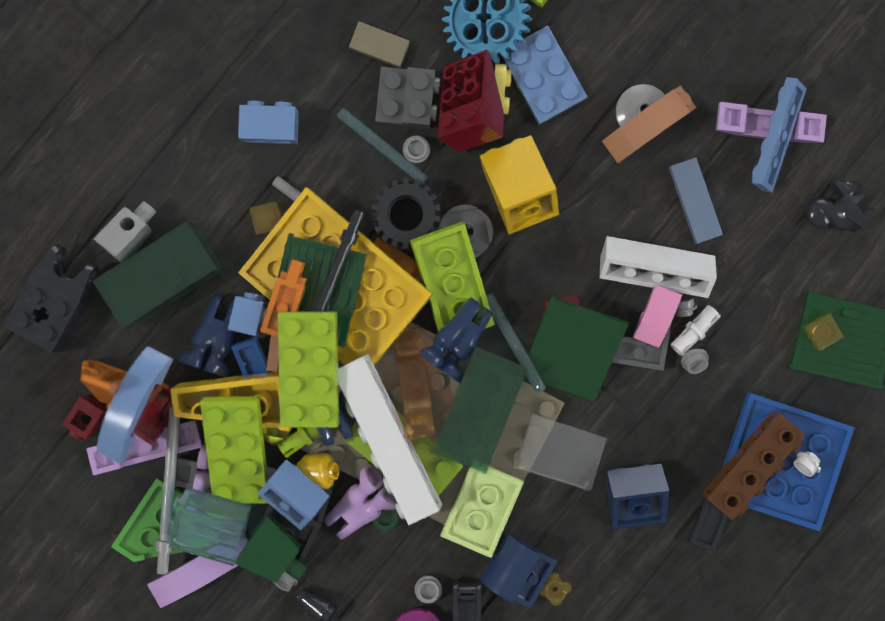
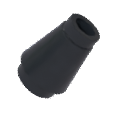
(316, 605)

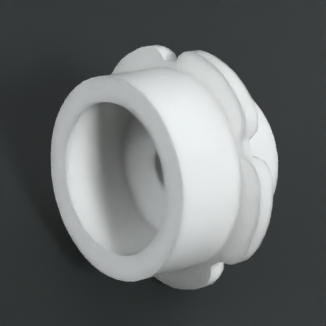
(807, 463)

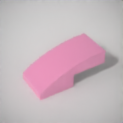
(657, 316)

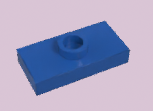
(250, 356)

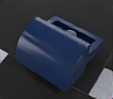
(518, 571)

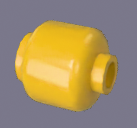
(319, 469)

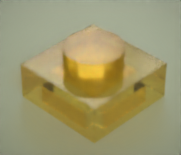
(265, 217)
(823, 332)

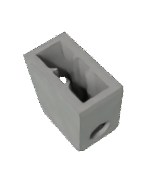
(117, 237)

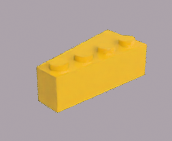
(187, 395)

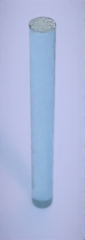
(381, 145)
(515, 344)

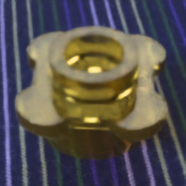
(555, 596)

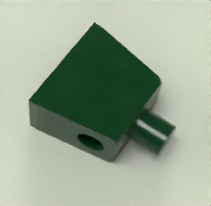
(271, 552)

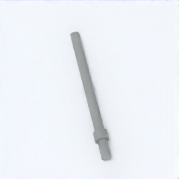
(162, 543)

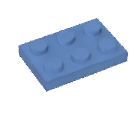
(544, 76)

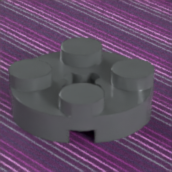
(475, 220)

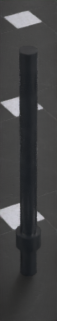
(349, 238)

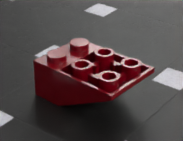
(470, 103)

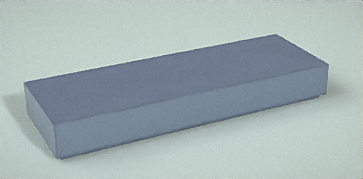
(695, 200)

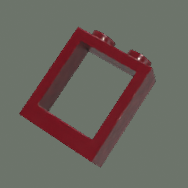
(149, 425)

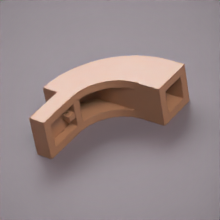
(649, 123)

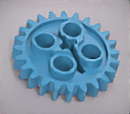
(462, 21)

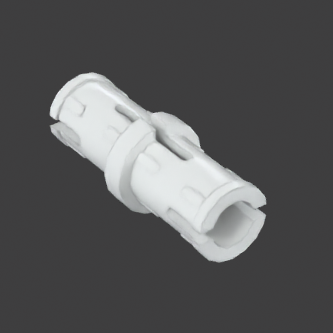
(695, 330)

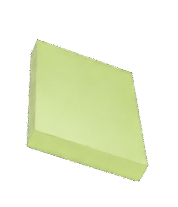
(482, 510)

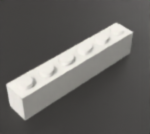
(388, 440)

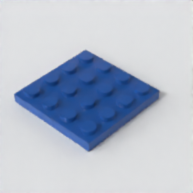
(789, 492)

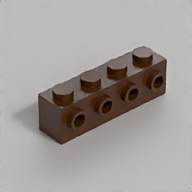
(753, 465)

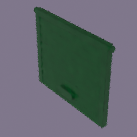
(318, 261)
(575, 347)
(853, 359)

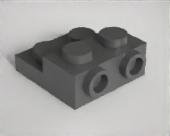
(407, 97)

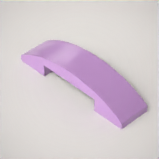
(754, 123)
(141, 451)
(187, 578)

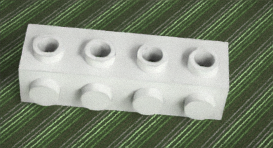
(658, 265)

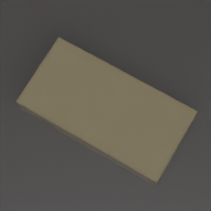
(379, 44)

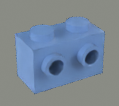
(268, 123)
(248, 314)
(293, 494)

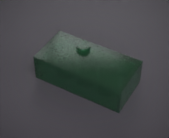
(157, 275)
(479, 410)

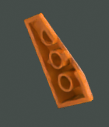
(102, 379)

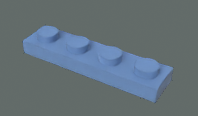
(779, 134)

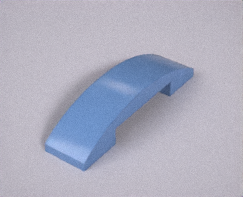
(129, 403)

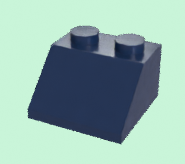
(637, 496)

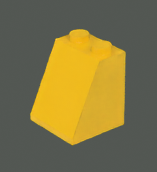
(520, 184)

